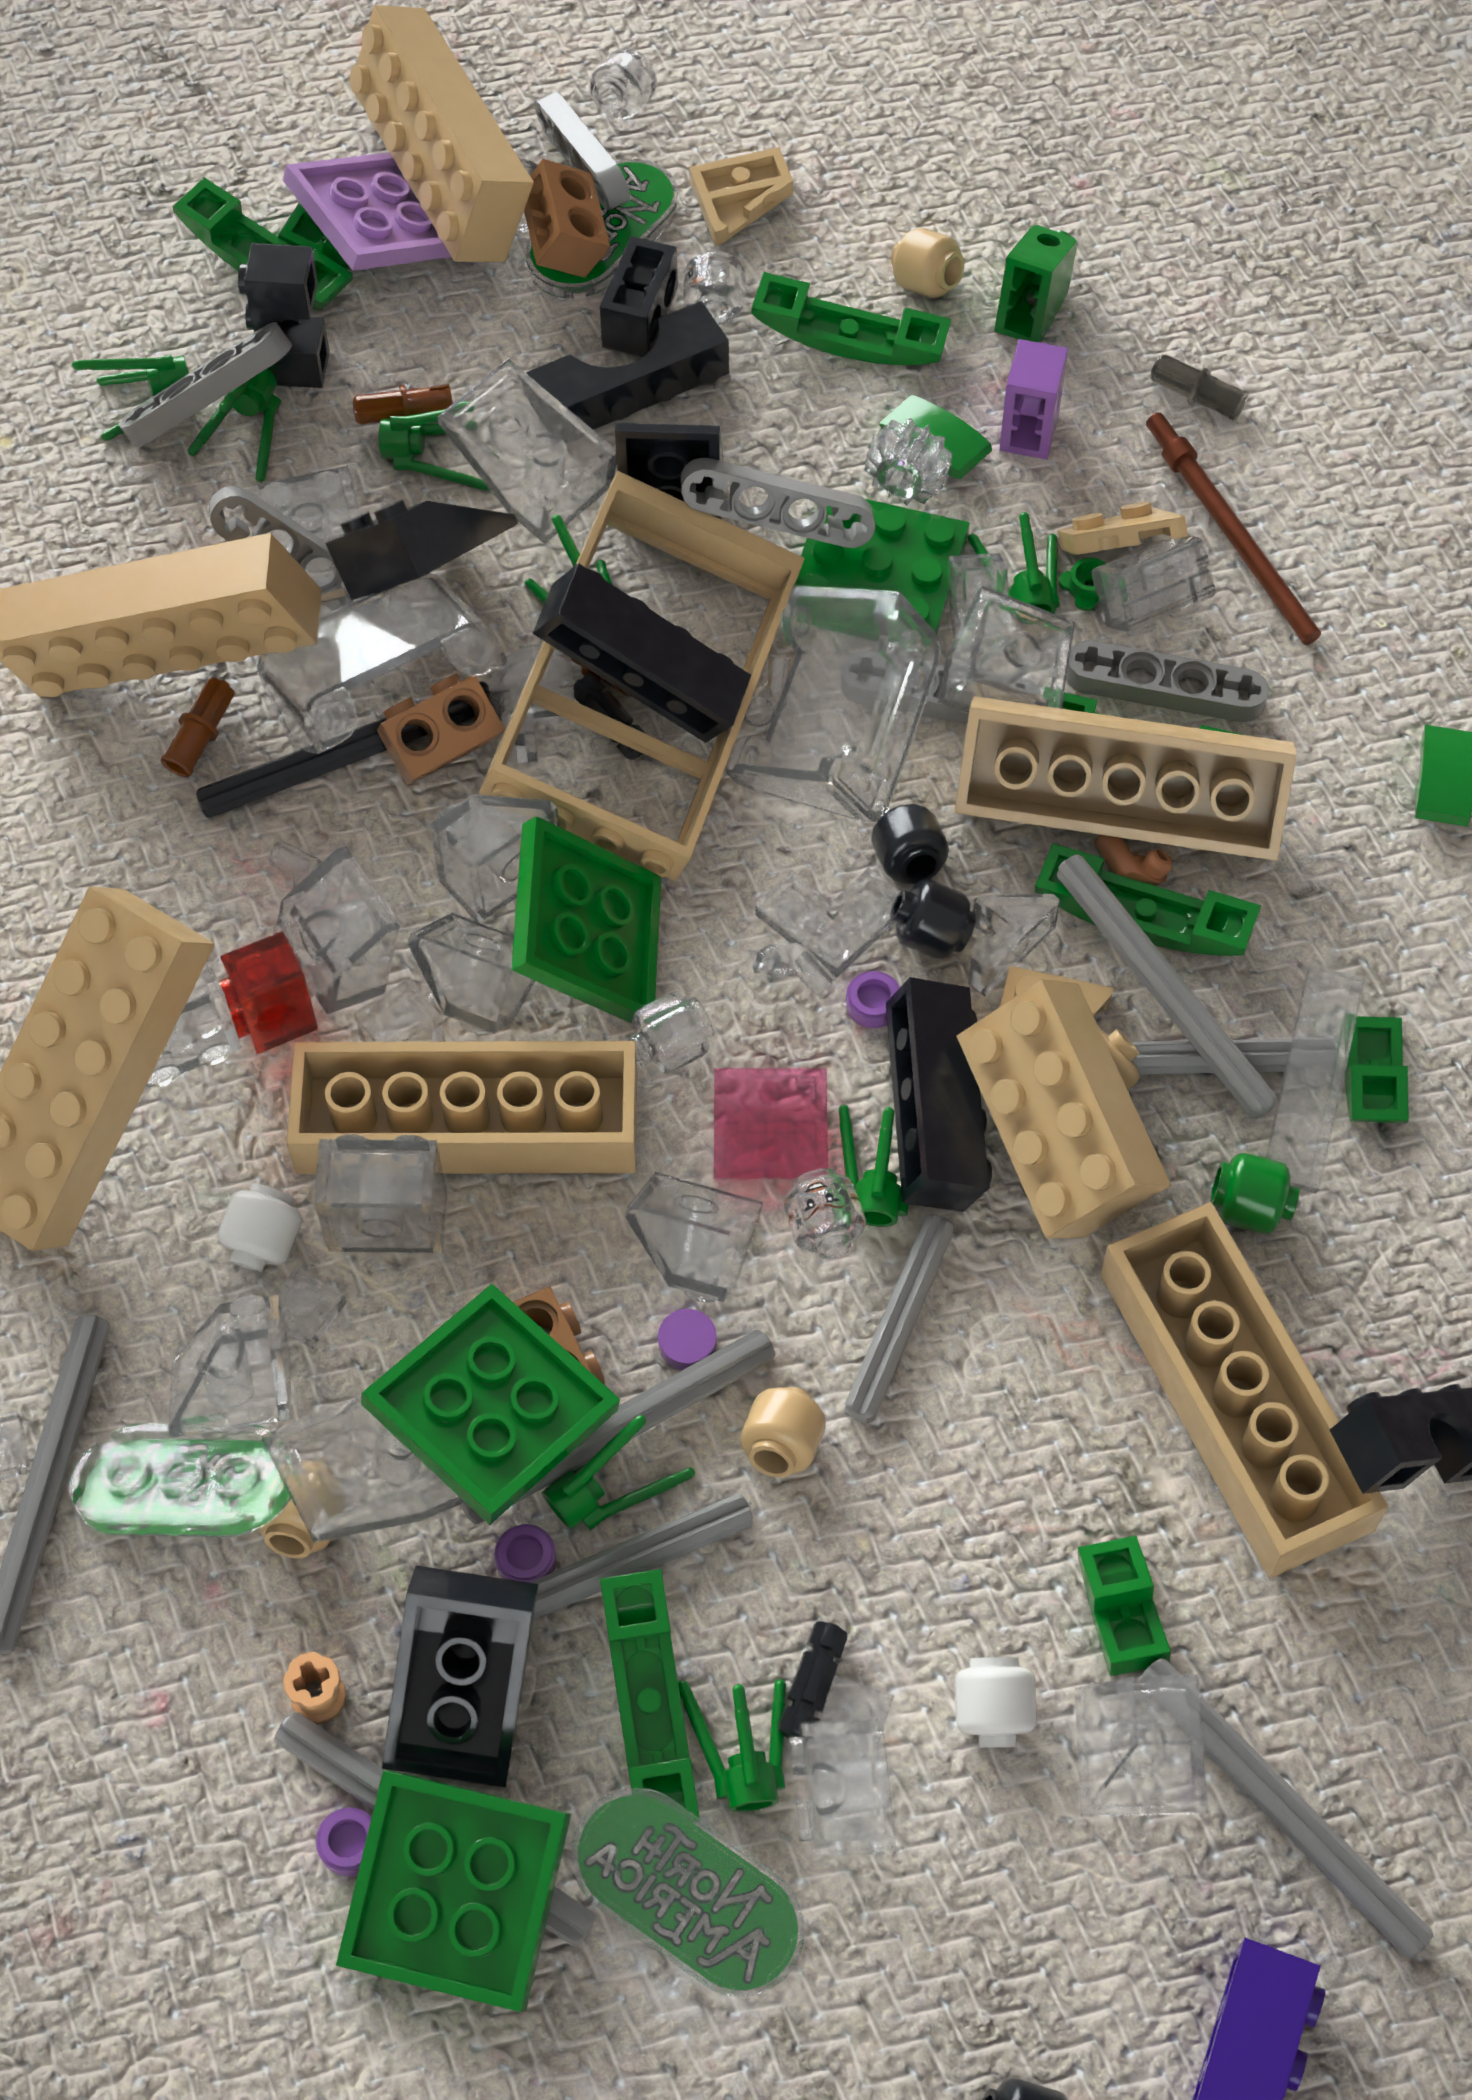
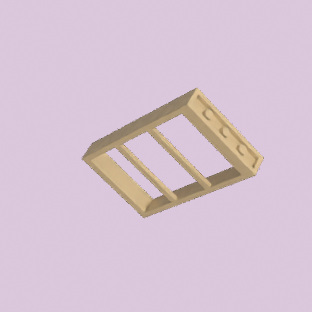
(707, 545)

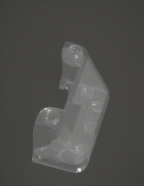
(366, 642)
(845, 704)

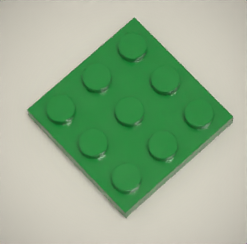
(903, 555)
(585, 921)
(490, 1403)
(454, 1890)

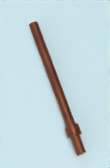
(1182, 458)

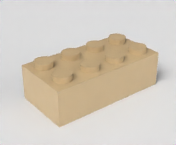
(1062, 1110)

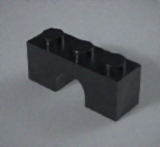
(282, 290)
(1403, 1435)

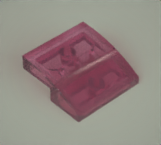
(769, 1123)

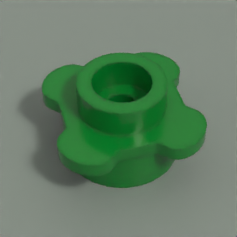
(1076, 581)

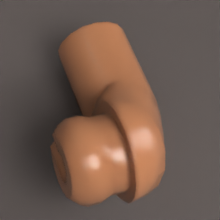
(1147, 869)

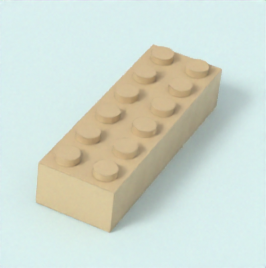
(440, 134)
(158, 616)
(1125, 778)
(88, 1058)
(481, 1100)
(1239, 1388)

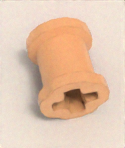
(309, 1668)

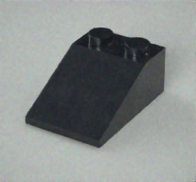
(661, 451)
(409, 542)
(459, 1676)

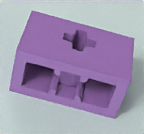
(1033, 399)

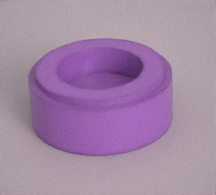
(867, 998)
(686, 1338)
(525, 1553)
(342, 1840)

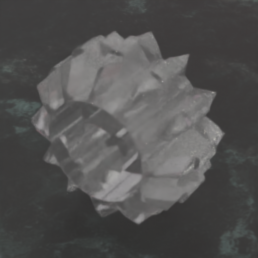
(908, 461)

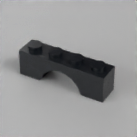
(686, 355)

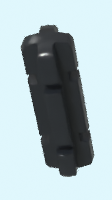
(590, 693)
(813, 1677)

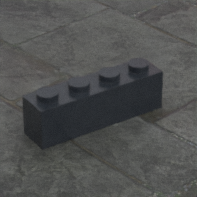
(642, 653)
(936, 1097)

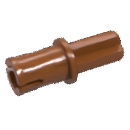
(405, 402)
(198, 727)

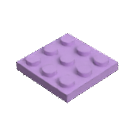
(365, 210)

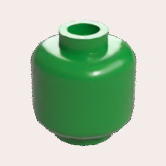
(1254, 1193)

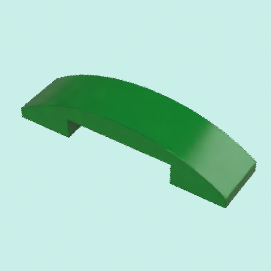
(219, 223)
(848, 331)
(1169, 919)
(648, 1686)

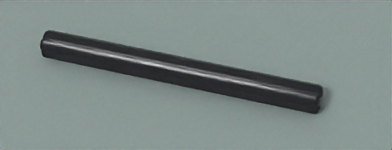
(305, 765)

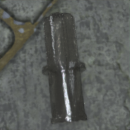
(1199, 386)

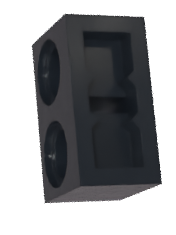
(638, 296)

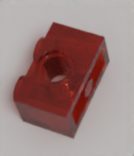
(267, 993)

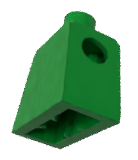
(1037, 264)

